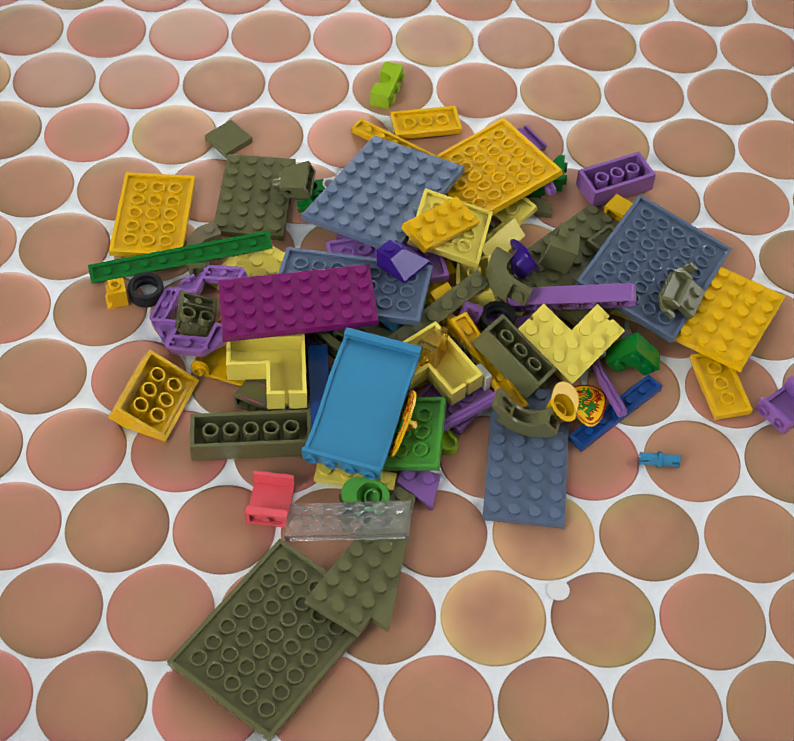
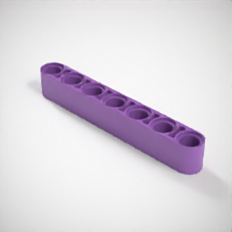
(579, 297)

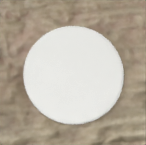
(558, 590)

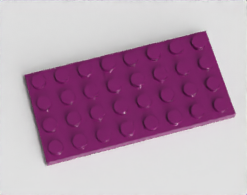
(297, 303)

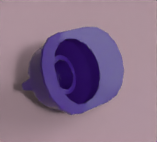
(522, 261)

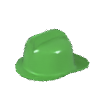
(364, 490)

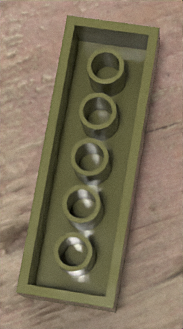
(249, 434)

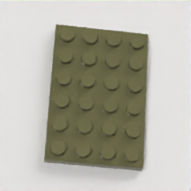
(249, 199)

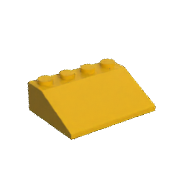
(153, 397)

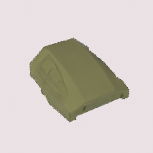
(195, 314)

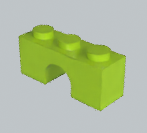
(390, 82)

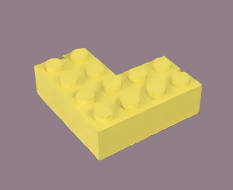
(570, 349)
(278, 361)
(453, 375)

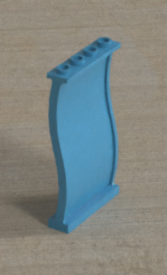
(362, 404)

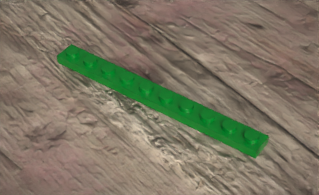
(180, 256)

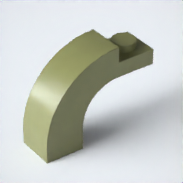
(502, 282)
(523, 421)

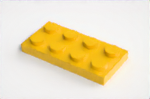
(426, 122)
(440, 224)
(720, 387)

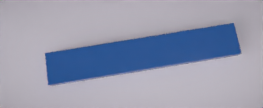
(317, 376)
(632, 399)

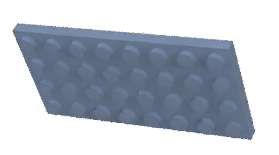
(393, 298)
(526, 473)

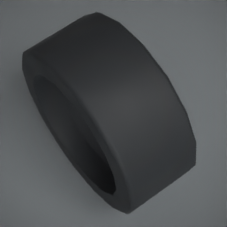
(141, 279)
(497, 307)

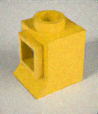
(116, 294)

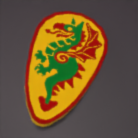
(591, 404)
(405, 422)

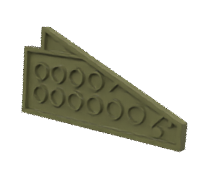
(363, 581)

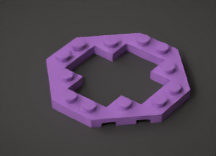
(168, 302)

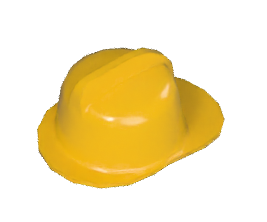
(564, 401)

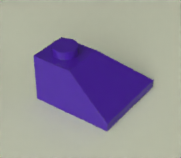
(400, 260)

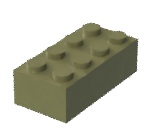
(514, 356)

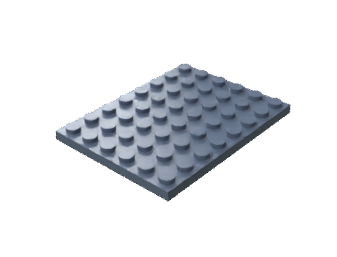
(380, 192)
(644, 252)

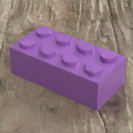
(618, 176)

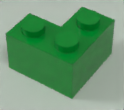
(634, 352)

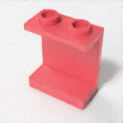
(270, 499)

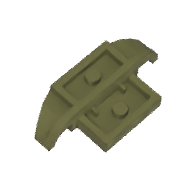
(681, 292)

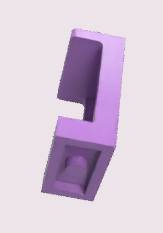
(779, 407)

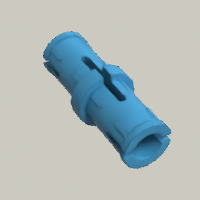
(659, 459)

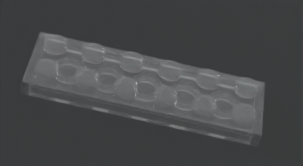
(348, 521)

